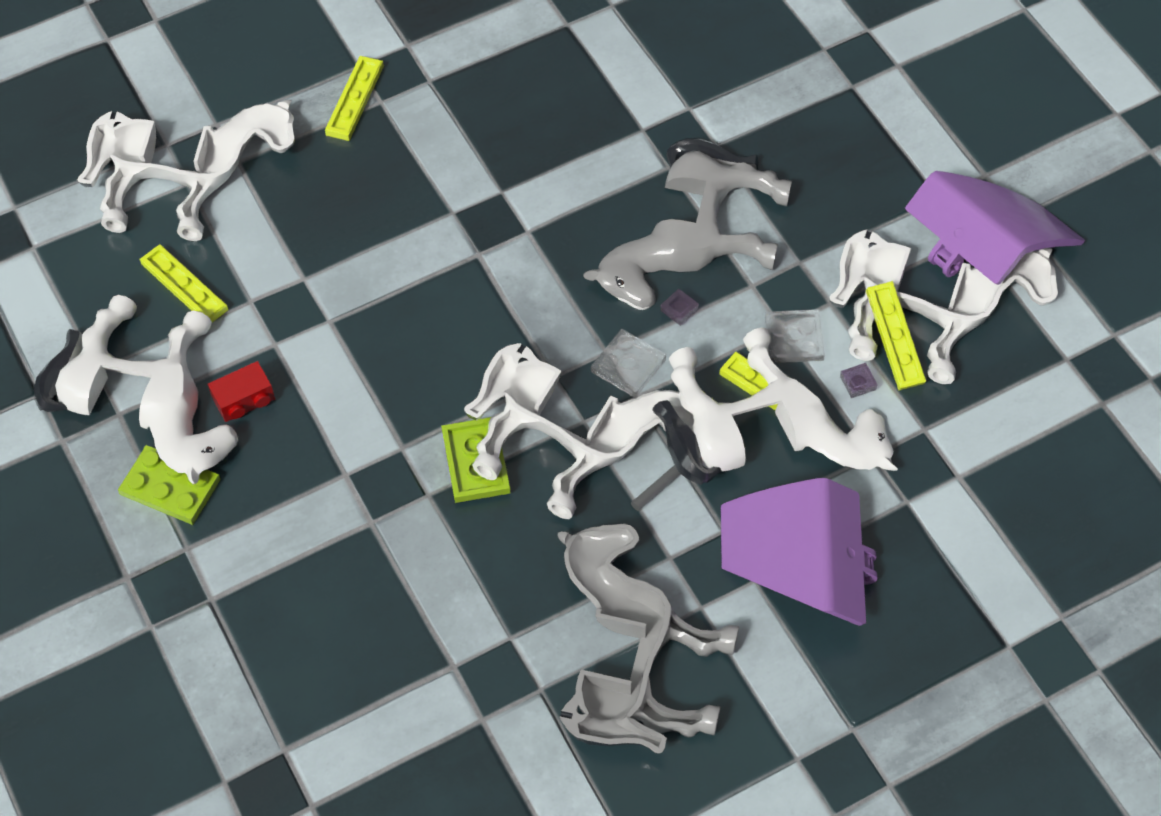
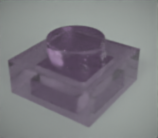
(679, 307)
(858, 380)

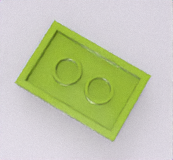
(461, 451)
(166, 490)

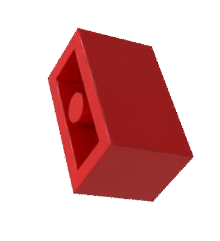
(241, 391)

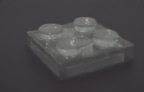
(795, 336)
(628, 363)

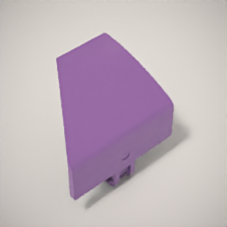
(984, 224)
(802, 545)

